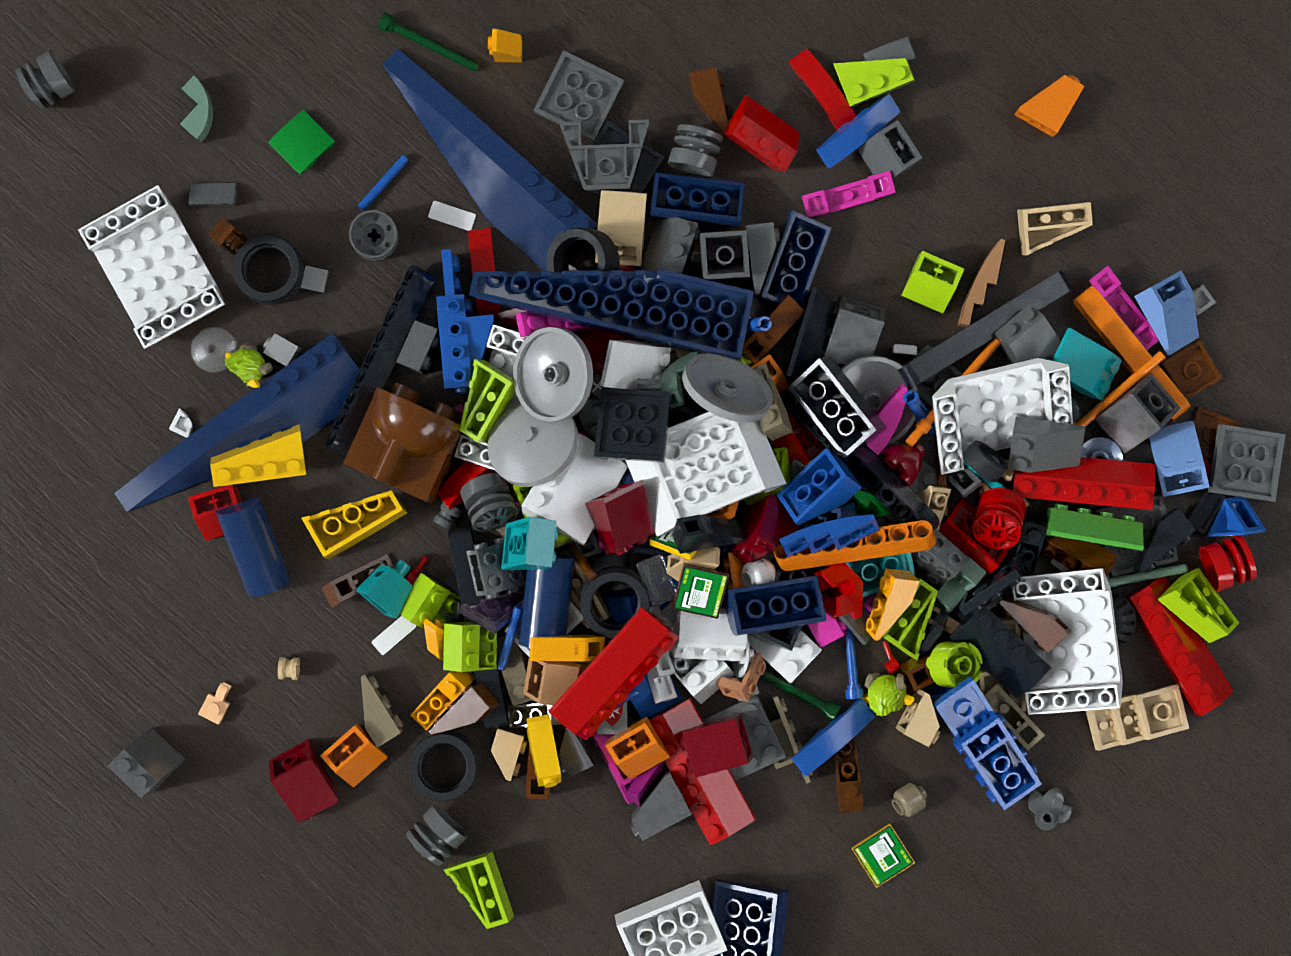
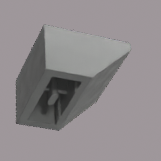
(890, 151)
(419, 348)

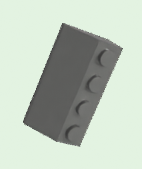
(671, 245)

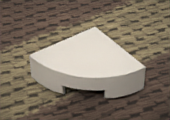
(182, 424)

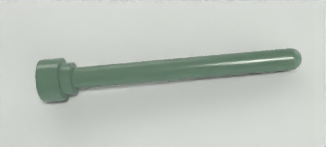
(1153, 574)

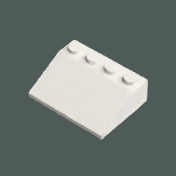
(566, 495)
(672, 925)

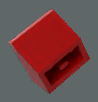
(204, 507)

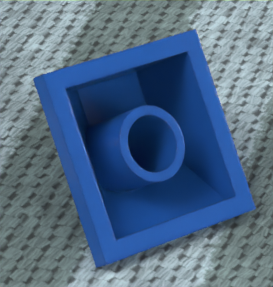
(645, 702)

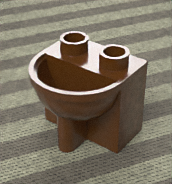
(406, 442)

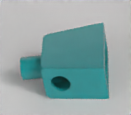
(387, 588)

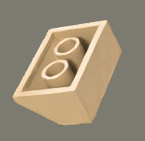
(920, 720)

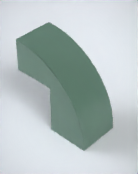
(200, 118)
(672, 380)
(954, 590)

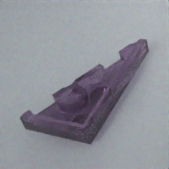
(493, 612)

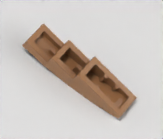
(985, 276)

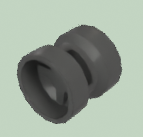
(447, 517)

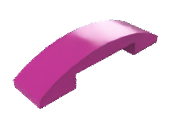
(849, 195)
(1110, 289)

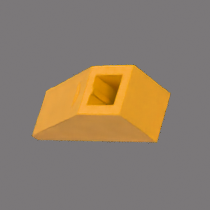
(893, 598)
(566, 647)
(441, 697)

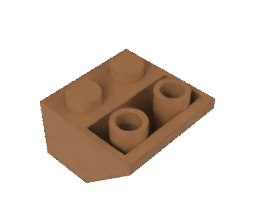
(549, 679)

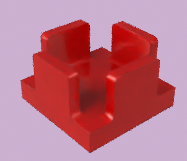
(845, 588)

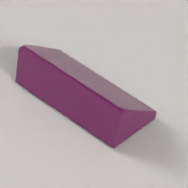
(645, 783)

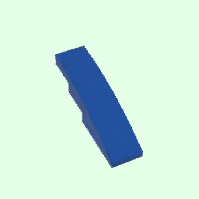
(858, 131)
(837, 532)
(833, 737)

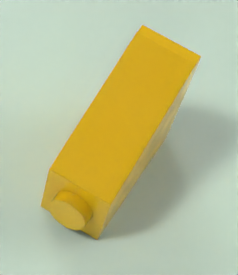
(543, 750)

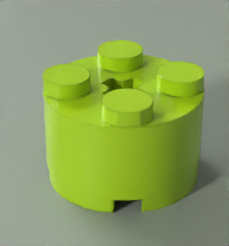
(953, 663)

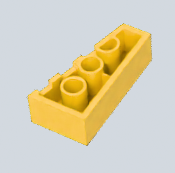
(261, 460)
(353, 522)

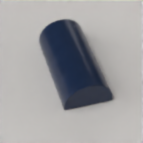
(697, 199)
(795, 259)
(253, 547)
(547, 600)
(775, 605)

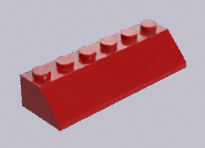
(1092, 482)
(1180, 649)
(614, 674)
(712, 797)

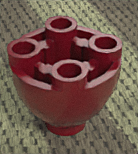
(904, 460)

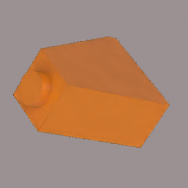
(1052, 105)

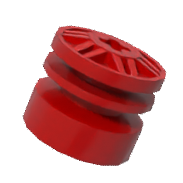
(999, 518)
(1228, 563)

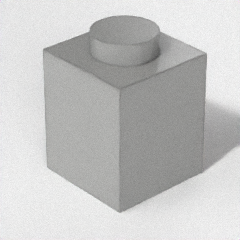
(281, 349)

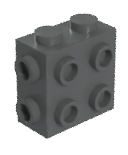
(941, 561)
(486, 570)

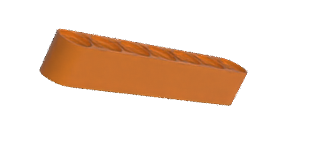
(1123, 341)
(866, 548)

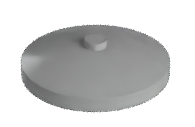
(553, 374)
(876, 380)
(727, 388)
(530, 449)

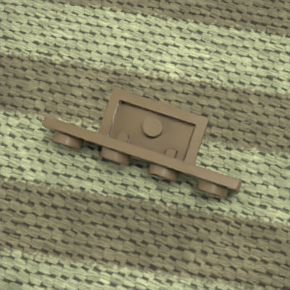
(784, 731)

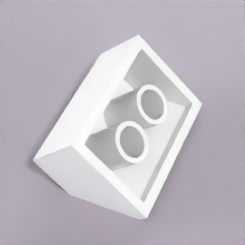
(707, 638)

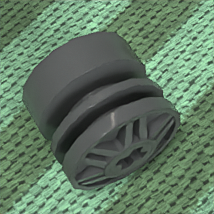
(45, 80)
(697, 145)
(365, 225)
(489, 502)
(433, 838)

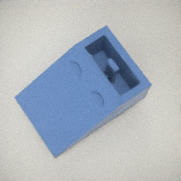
(1170, 312)
(1178, 459)

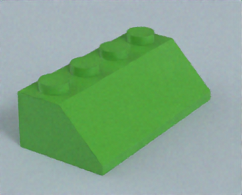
(1094, 528)

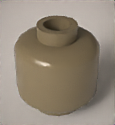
(909, 800)

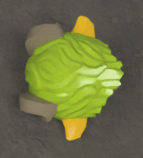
(248, 365)
(886, 693)

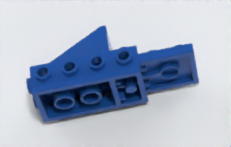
(471, 331)
(987, 744)

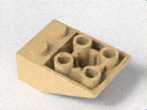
(624, 222)

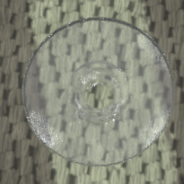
(212, 361)

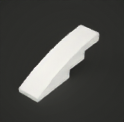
(659, 676)

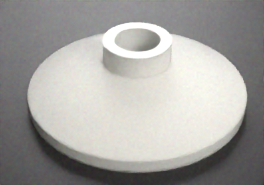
(740, 667)

